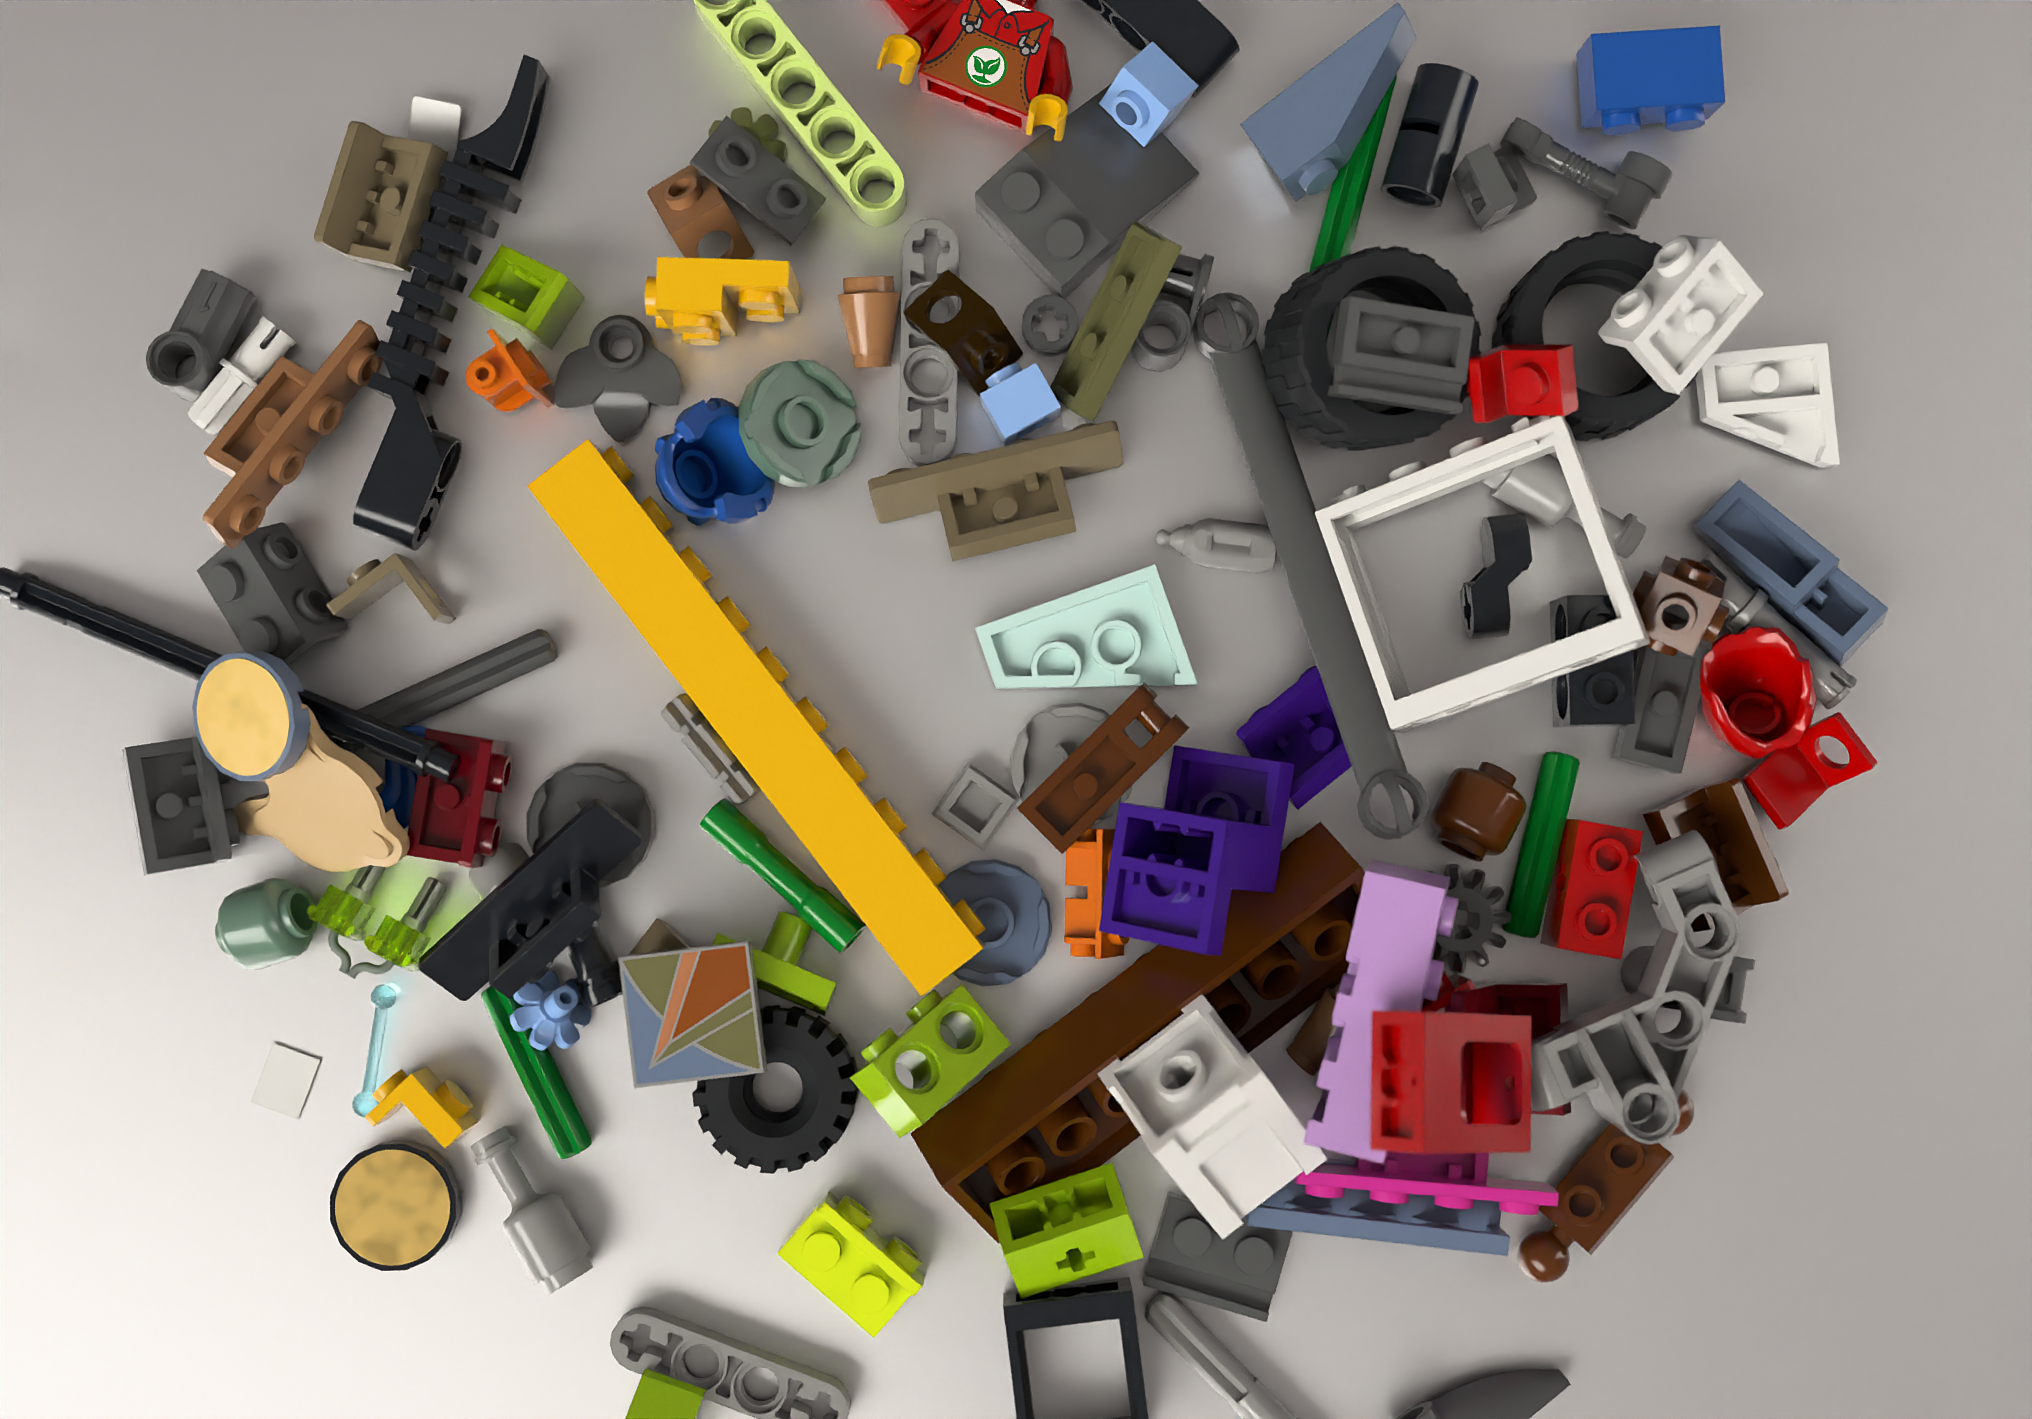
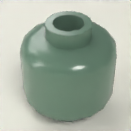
(265, 923)

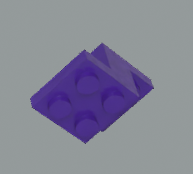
(1180, 861)

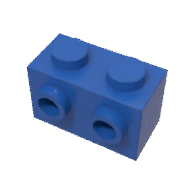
(1650, 79)

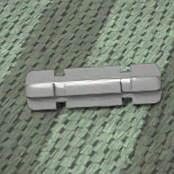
(709, 748)

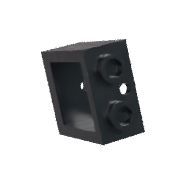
(1072, 1306)

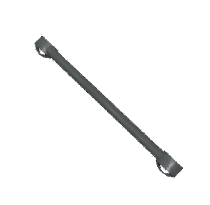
(1308, 567)

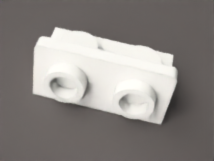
(1682, 310)

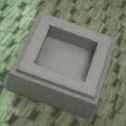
(975, 806)

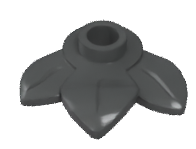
(615, 386)

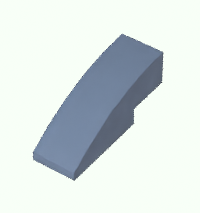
(1792, 571)

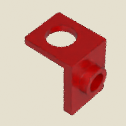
(1796, 777)

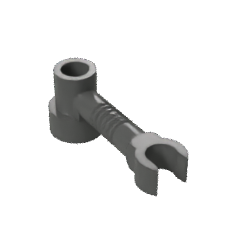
(1627, 191)

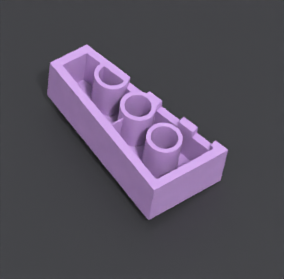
(1387, 971)

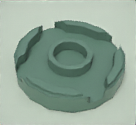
(799, 423)

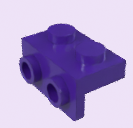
(1301, 732)

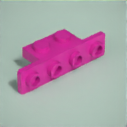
(1450, 1177)

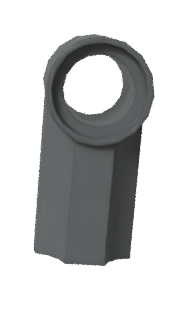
(203, 328)

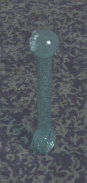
(382, 998)

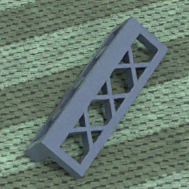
(1360, 1217)

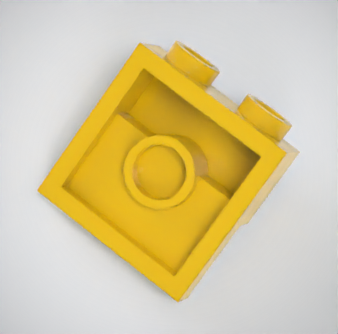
(705, 294)

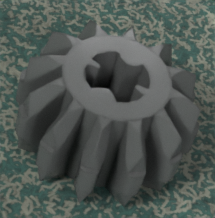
(1478, 923)

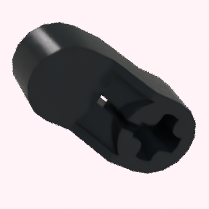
(1486, 596)

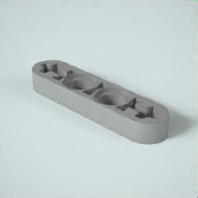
(917, 346)
(734, 1360)

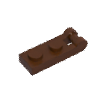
(1101, 770)

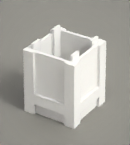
(1211, 1117)

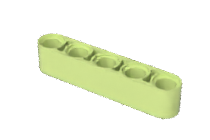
(814, 119)

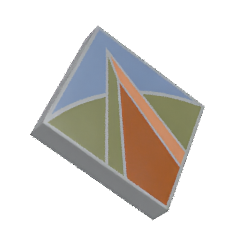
(692, 1014)

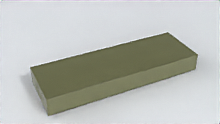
(1114, 320)

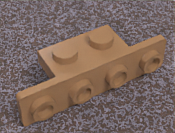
(279, 427)

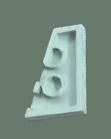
(1091, 638)

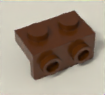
(1734, 837)

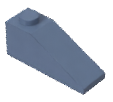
(1323, 114)

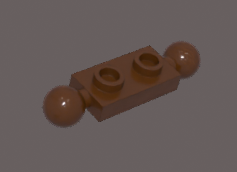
(1596, 1197)

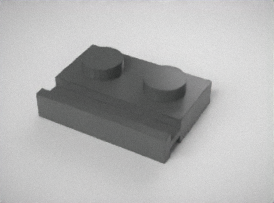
(1401, 355)
(1225, 1273)

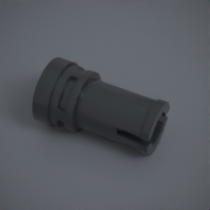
(596, 971)

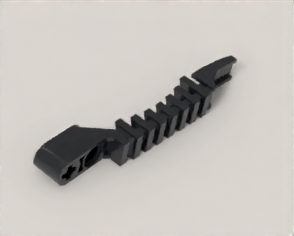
(415, 456)

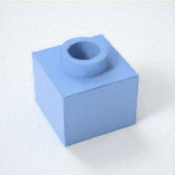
(1148, 94)
(1019, 402)

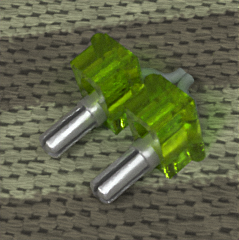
(395, 940)

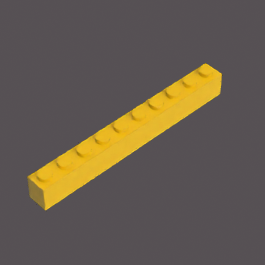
(757, 716)

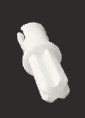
(239, 377)

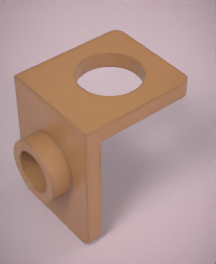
(694, 208)

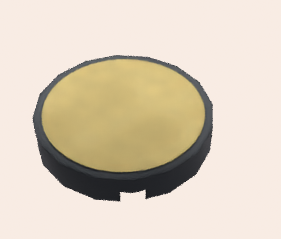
(395, 1205)

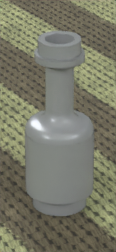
(1544, 496)
(539, 1223)

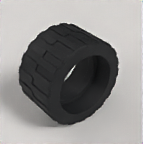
(1599, 259)
(1297, 345)

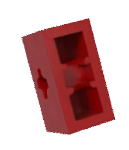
(1592, 889)

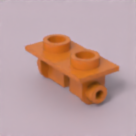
(508, 375)
(1089, 866)

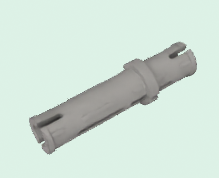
(1751, 608)

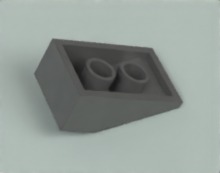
(1076, 198)

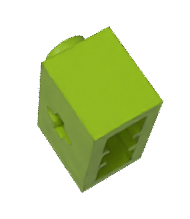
(1066, 1230)

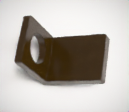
(973, 339)

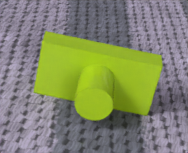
(778, 970)

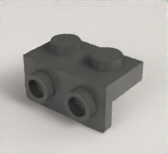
(271, 594)
(178, 806)

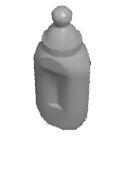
(1224, 544)

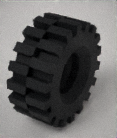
(808, 1128)

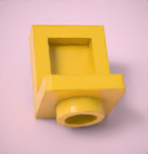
(437, 1105)

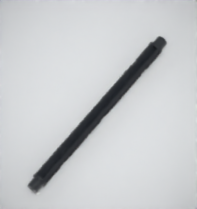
(191, 660)

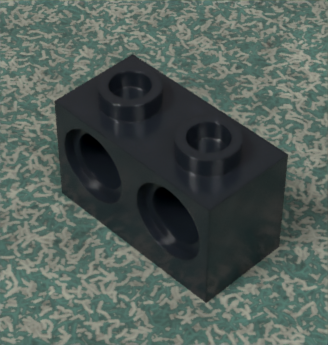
(1602, 691)

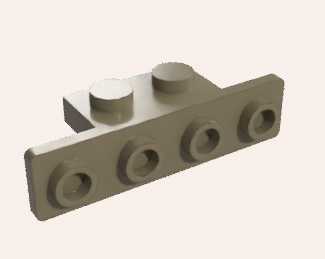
(1000, 493)

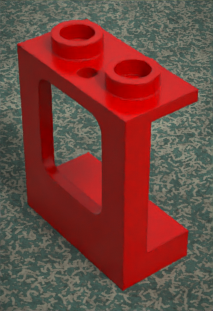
(1420, 1082)

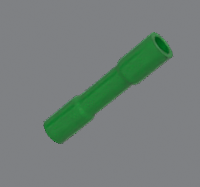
(752, 848)

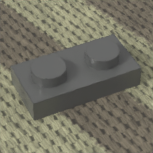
(1664, 710)

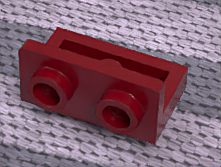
(457, 817)

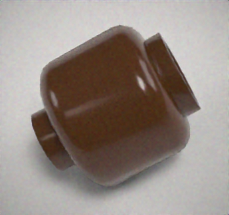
(1478, 811)

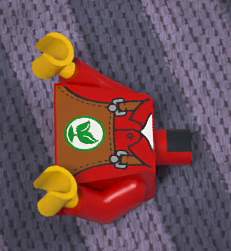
(988, 60)

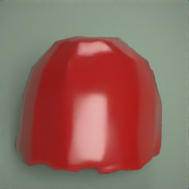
(1757, 691)

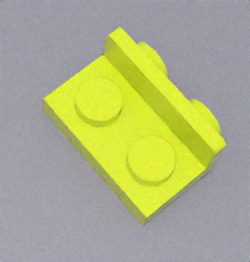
(853, 1262)

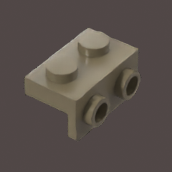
(379, 197)

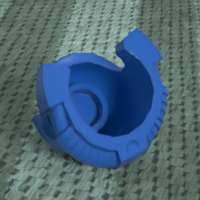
(707, 469)

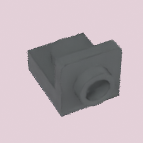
(1493, 184)

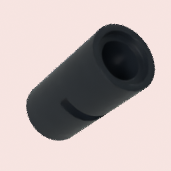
(1429, 135)

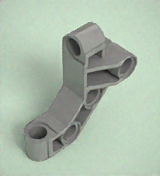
(1617, 1047)

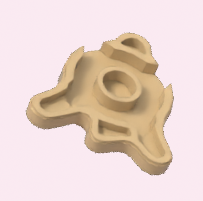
(327, 810)

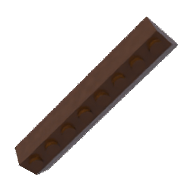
(1047, 1107)

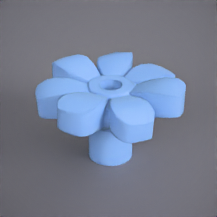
(550, 1012)

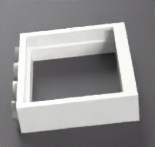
(1418, 484)

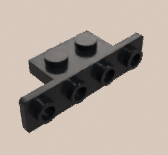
(535, 909)

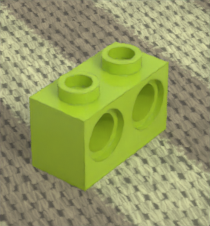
(934, 1065)

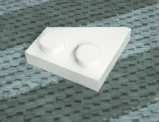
(1773, 399)

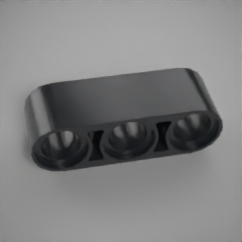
(1178, 27)

